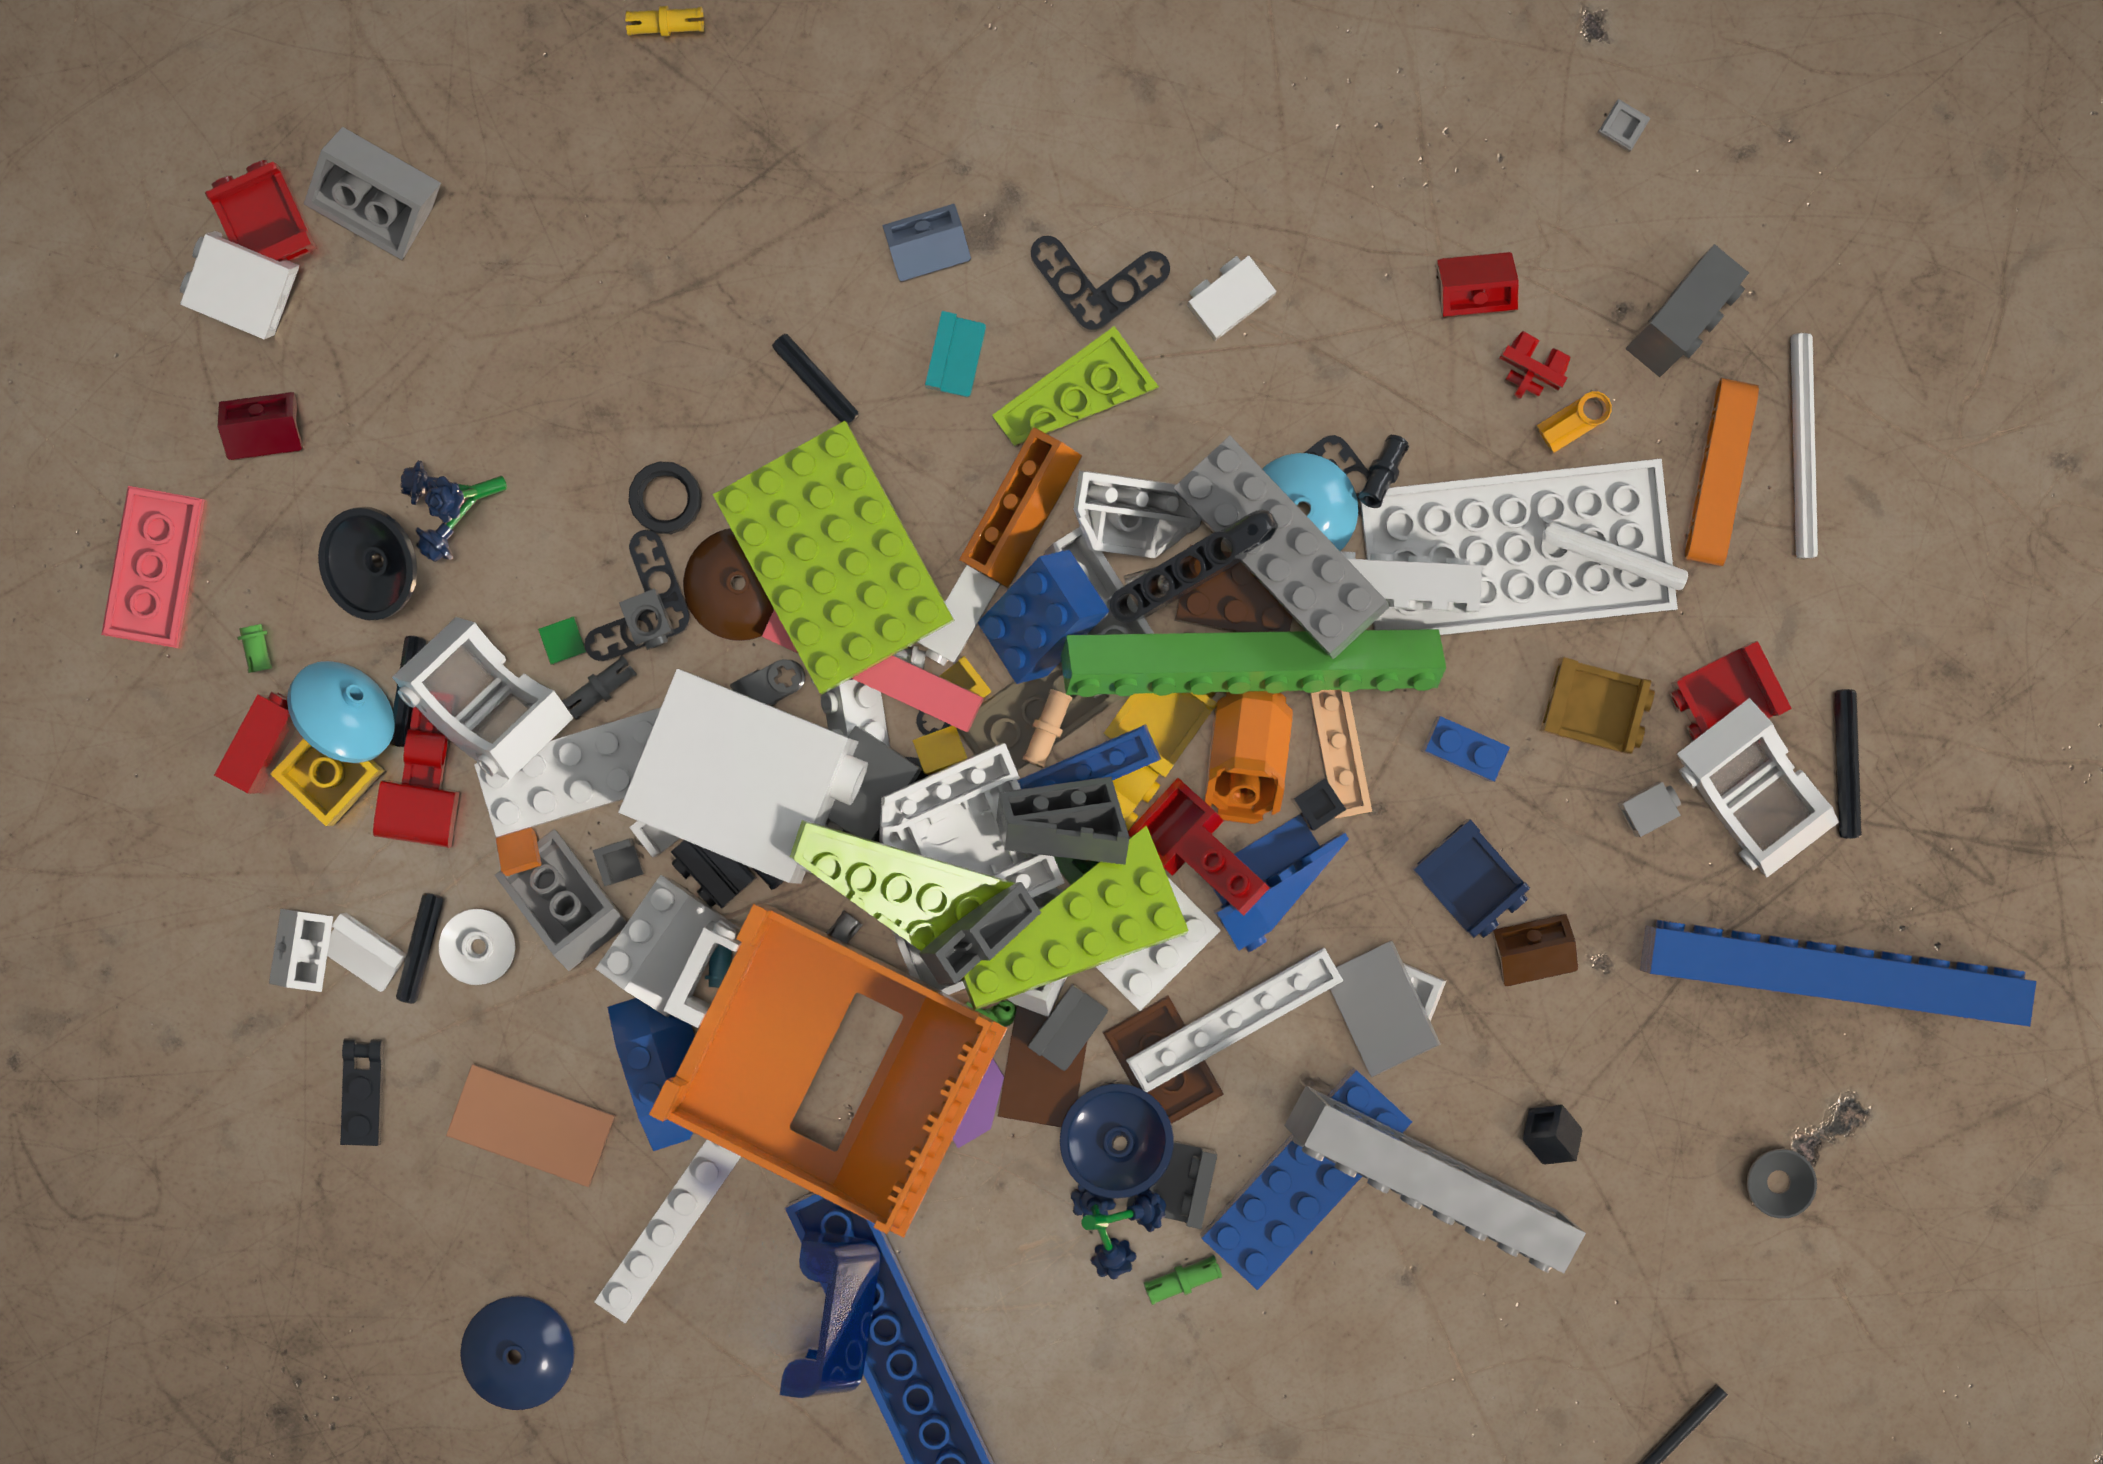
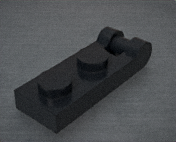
(362, 1093)

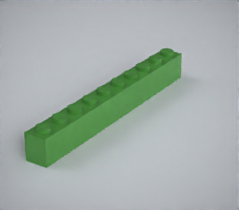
(1249, 663)

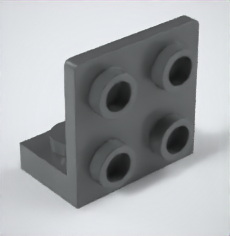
(1186, 1184)

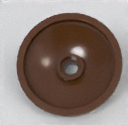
(709, 592)

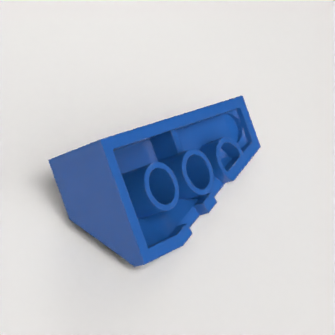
(1284, 891)

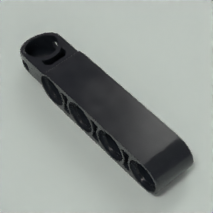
(1244, 536)

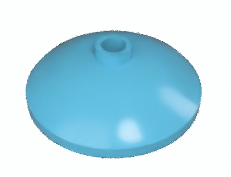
(1323, 488)
(340, 712)

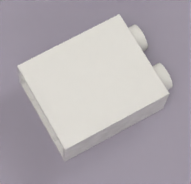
(739, 775)

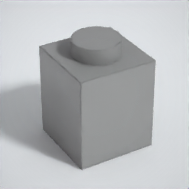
(1650, 808)

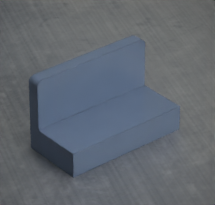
(927, 242)

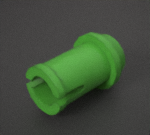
(255, 648)

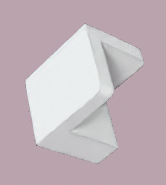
(652, 838)

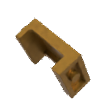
(1597, 706)

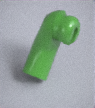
(1001, 1013)

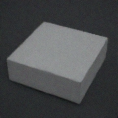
(1623, 125)

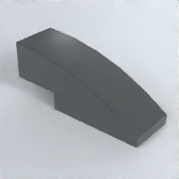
(980, 934)

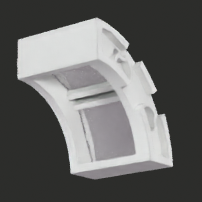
(480, 703)
(1754, 790)

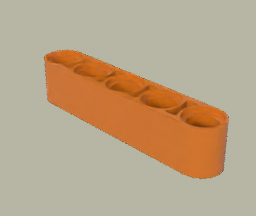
(1721, 472)

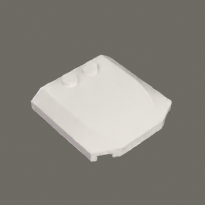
(955, 821)

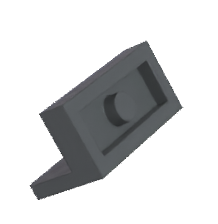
(1068, 1027)

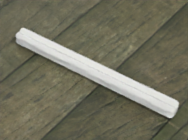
(1804, 445)

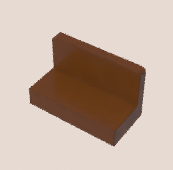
(1536, 950)

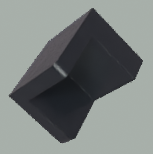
(1318, 804)
(1552, 1134)

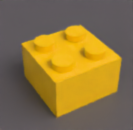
(325, 784)

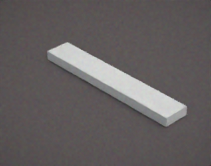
(1234, 1020)

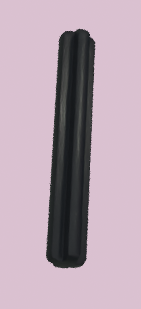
(1848, 764)

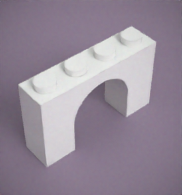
(967, 605)

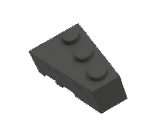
(1689, 311)
(1065, 821)

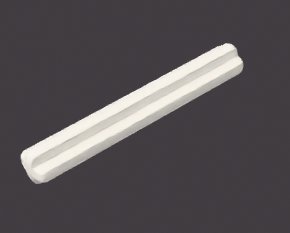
(1615, 556)

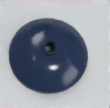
(1097, 1122)
(523, 1326)

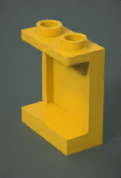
(1170, 720)

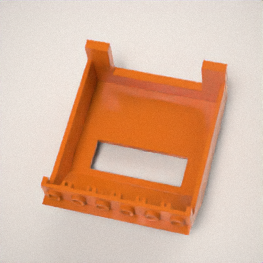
(770, 1039)

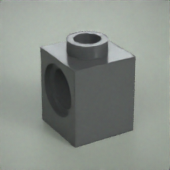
(634, 607)

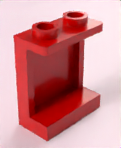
(261, 212)

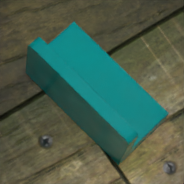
(955, 355)

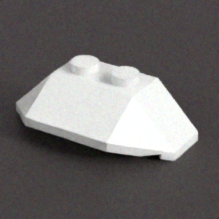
(1131, 514)

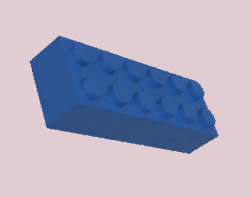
(1291, 1194)

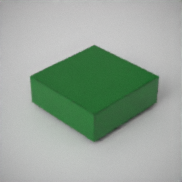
(562, 640)

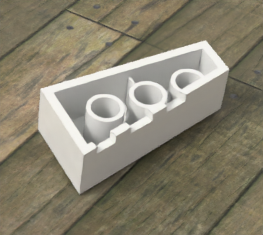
(1423, 584)

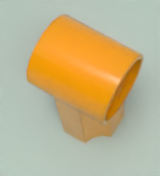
(1572, 422)

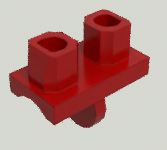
(1549, 373)

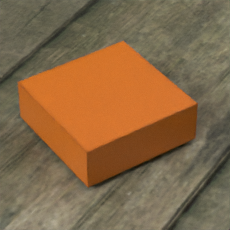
(518, 851)

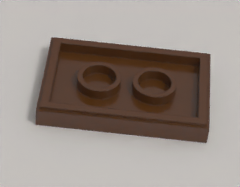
(1146, 1027)
(1033, 1085)

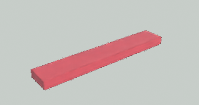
(906, 683)

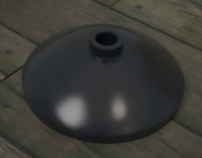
(353, 564)

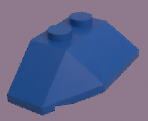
(650, 1053)

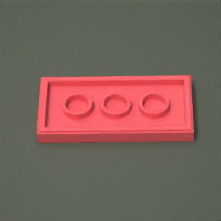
(153, 567)

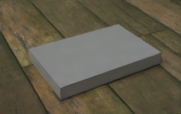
(1383, 1009)

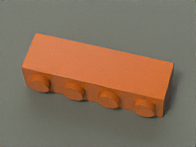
(1020, 507)

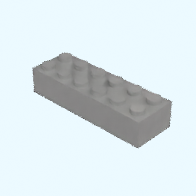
(1298, 562)

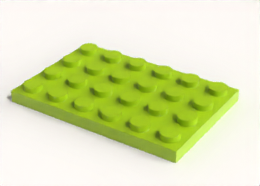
(833, 557)

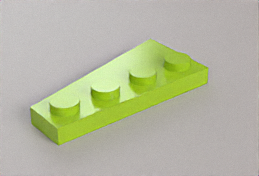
(1083, 385)

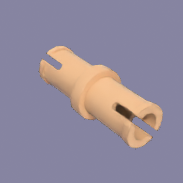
(1047, 728)

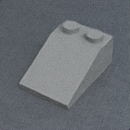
(564, 903)

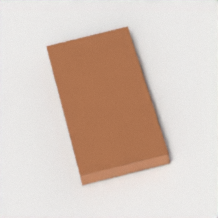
(530, 1125)

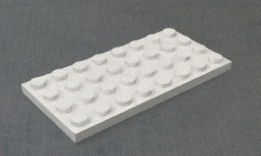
(1502, 528)

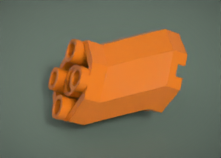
(1248, 755)

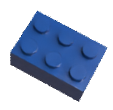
(1037, 614)

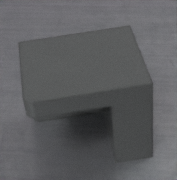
(618, 862)

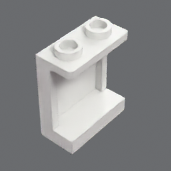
(237, 285)
(682, 1002)

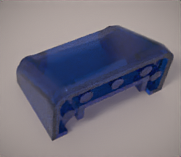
(851, 1277)

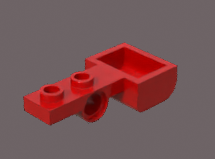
(418, 806)
(1183, 833)

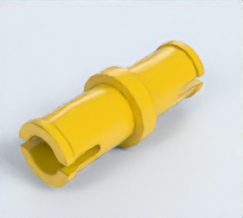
(664, 21)

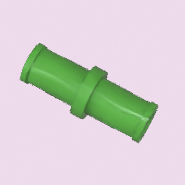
(1182, 1279)

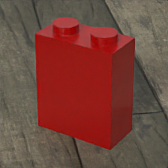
(257, 744)

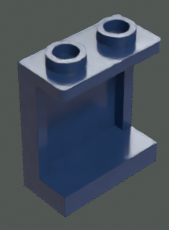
(1471, 880)

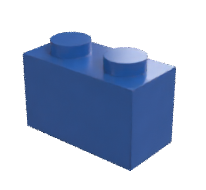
(1465, 749)

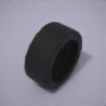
(656, 470)

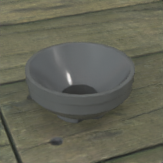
(1800, 1189)

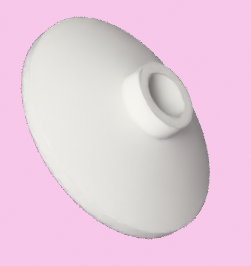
(457, 950)

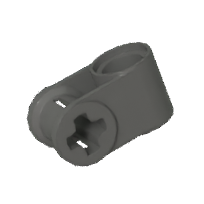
(764, 683)

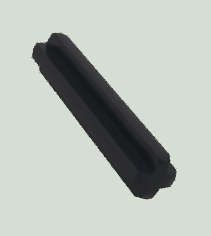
(815, 379)
(401, 711)
(419, 948)

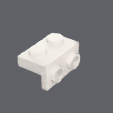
(855, 705)

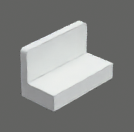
(364, 952)

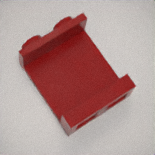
(1724, 685)

